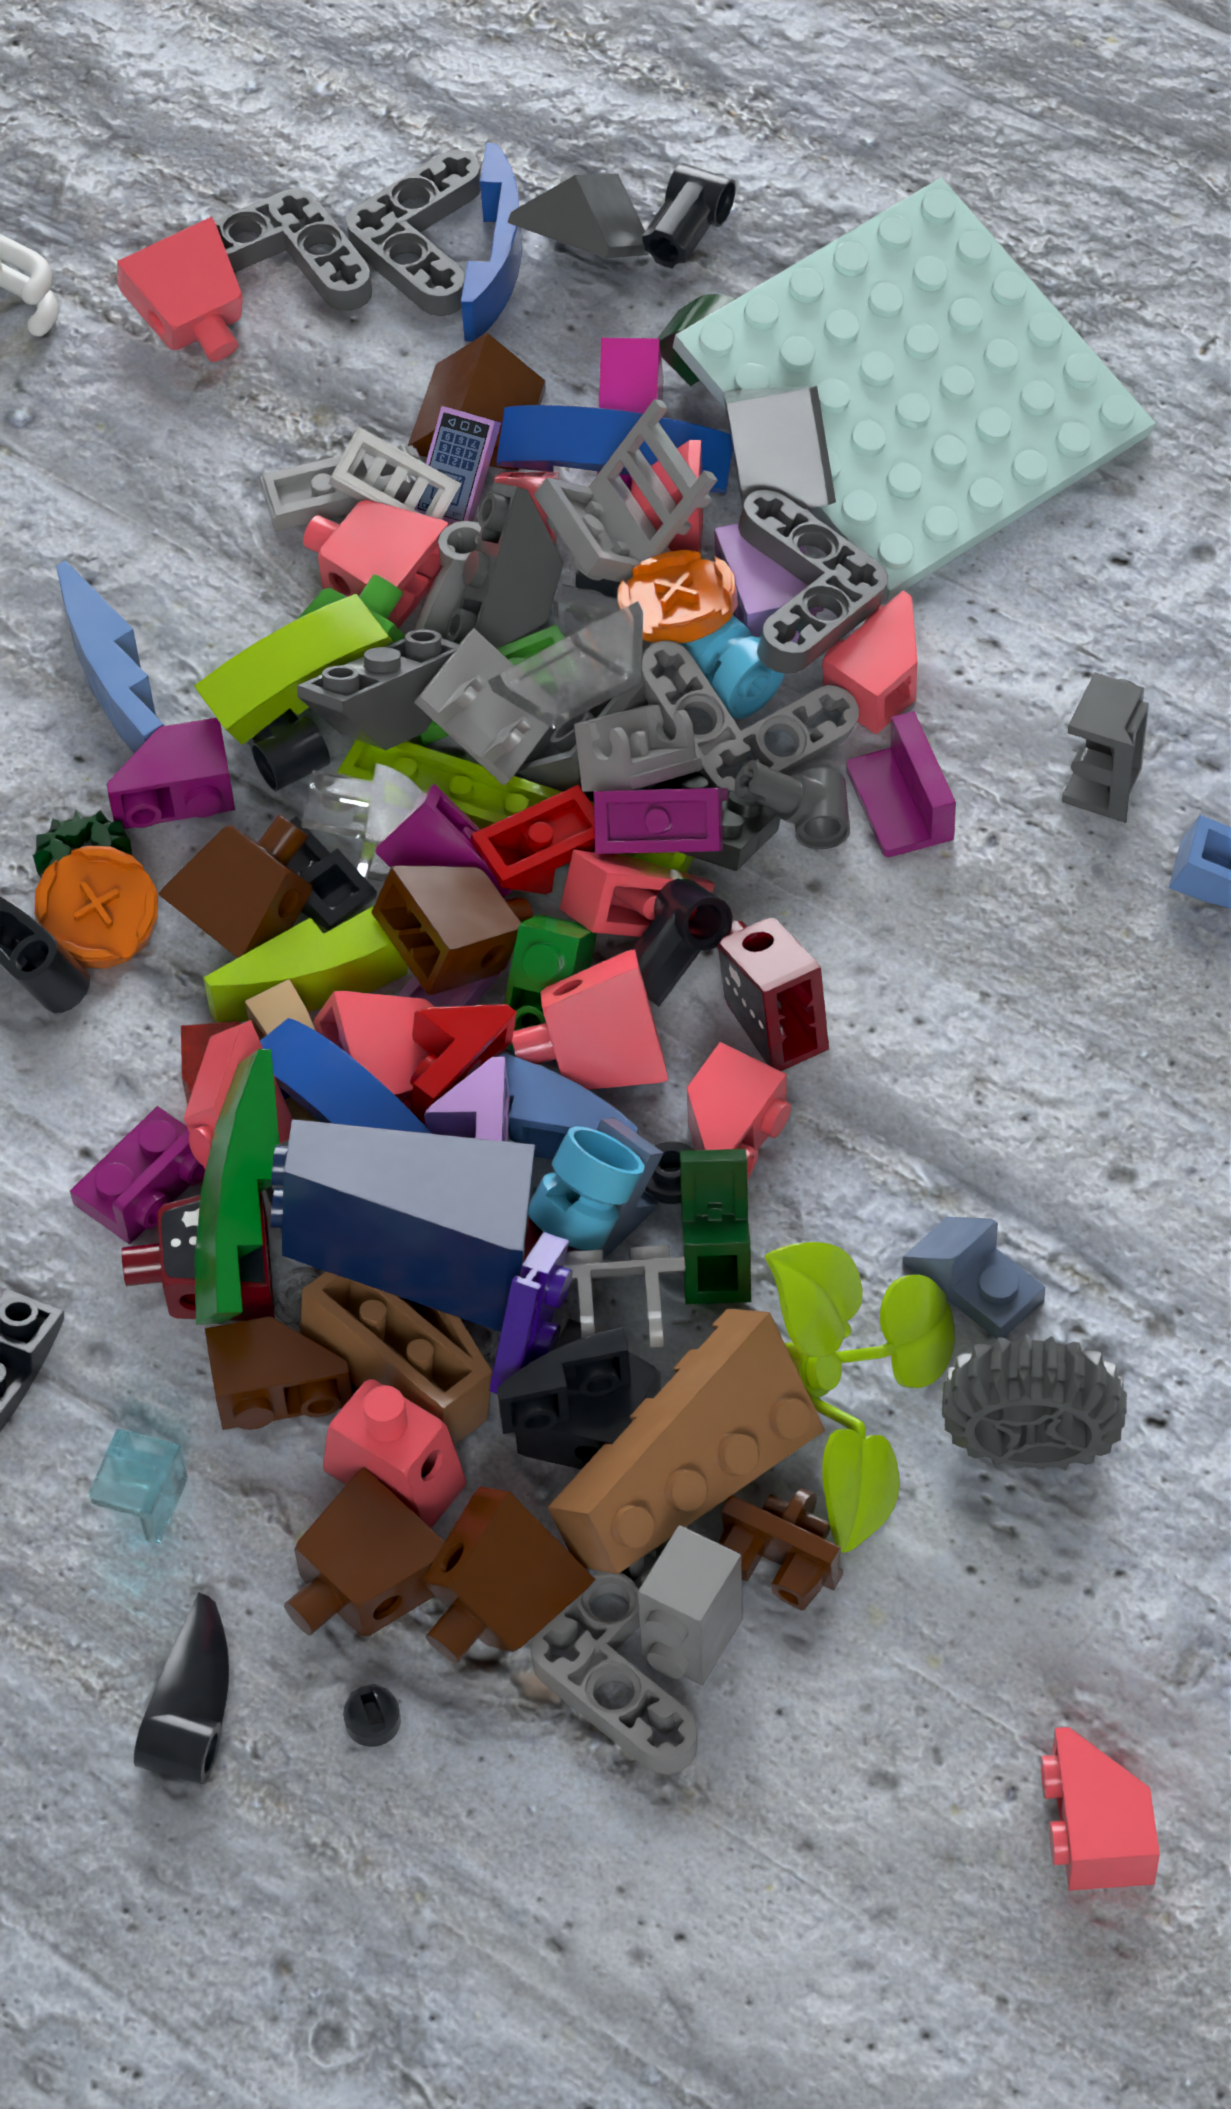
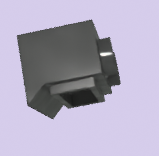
(1114, 727)

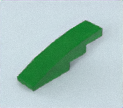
(234, 1175)

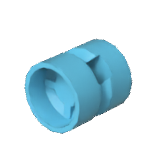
(734, 668)
(589, 1181)

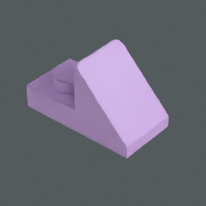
(474, 1106)

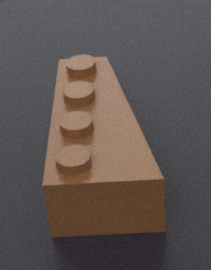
(696, 1443)

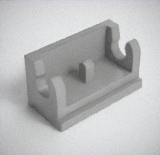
(632, 750)

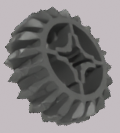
(1034, 1403)

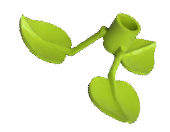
(817, 1298)

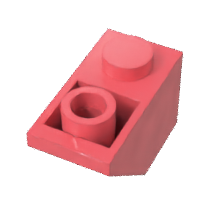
(878, 663)
(736, 1103)
(1104, 1817)

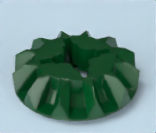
(73, 834)

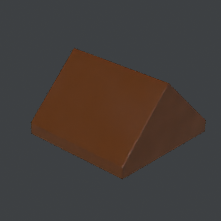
(480, 382)

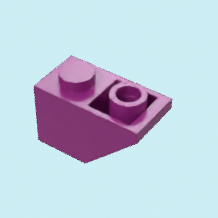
(173, 777)

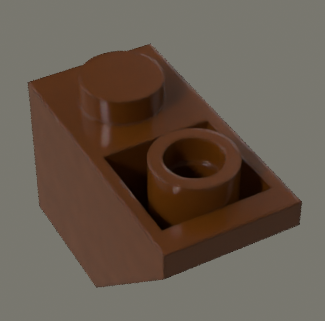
(272, 1374)

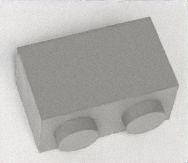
(690, 1606)

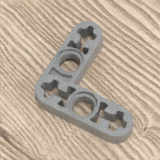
(726, 739)
(599, 1663)

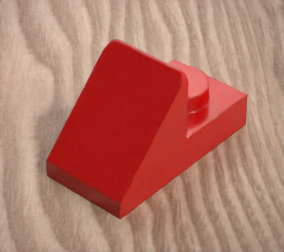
(537, 840)
(458, 1044)

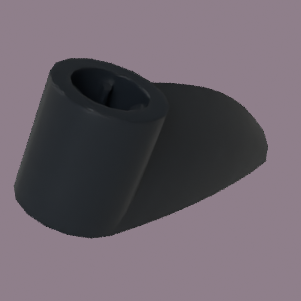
(40, 961)
(189, 1701)

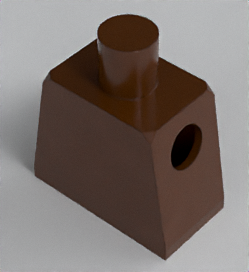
(242, 886)
(449, 923)
(363, 1560)
(499, 1577)

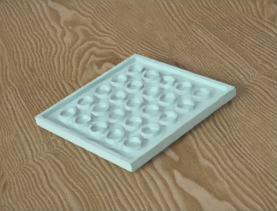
(936, 377)

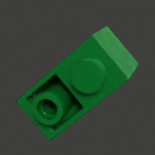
(543, 955)

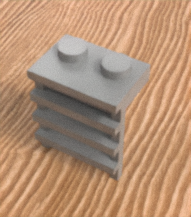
(606, 522)

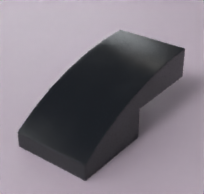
(335, 882)

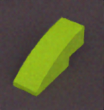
(264, 677)
(347, 958)

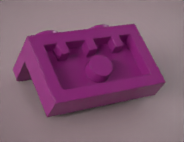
(139, 1176)

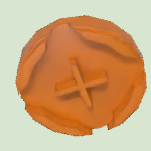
(681, 595)
(98, 905)

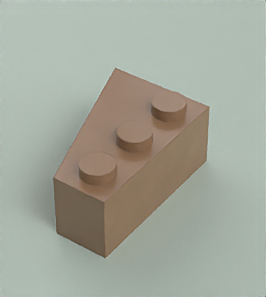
(402, 1347)

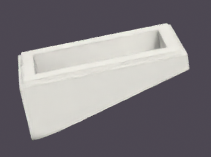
(383, 452)

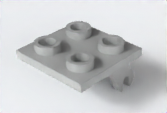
(474, 715)
(644, 1261)

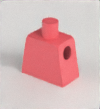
(185, 289)
(378, 542)
(598, 1028)
(376, 1034)
(397, 1446)

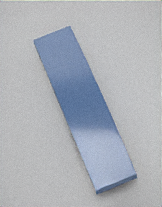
(109, 659)

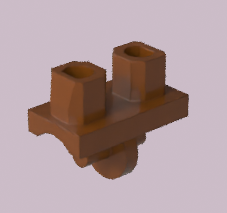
(788, 1536)

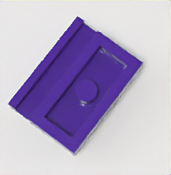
(530, 1308)

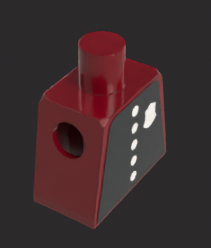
(766, 966)
(174, 1263)

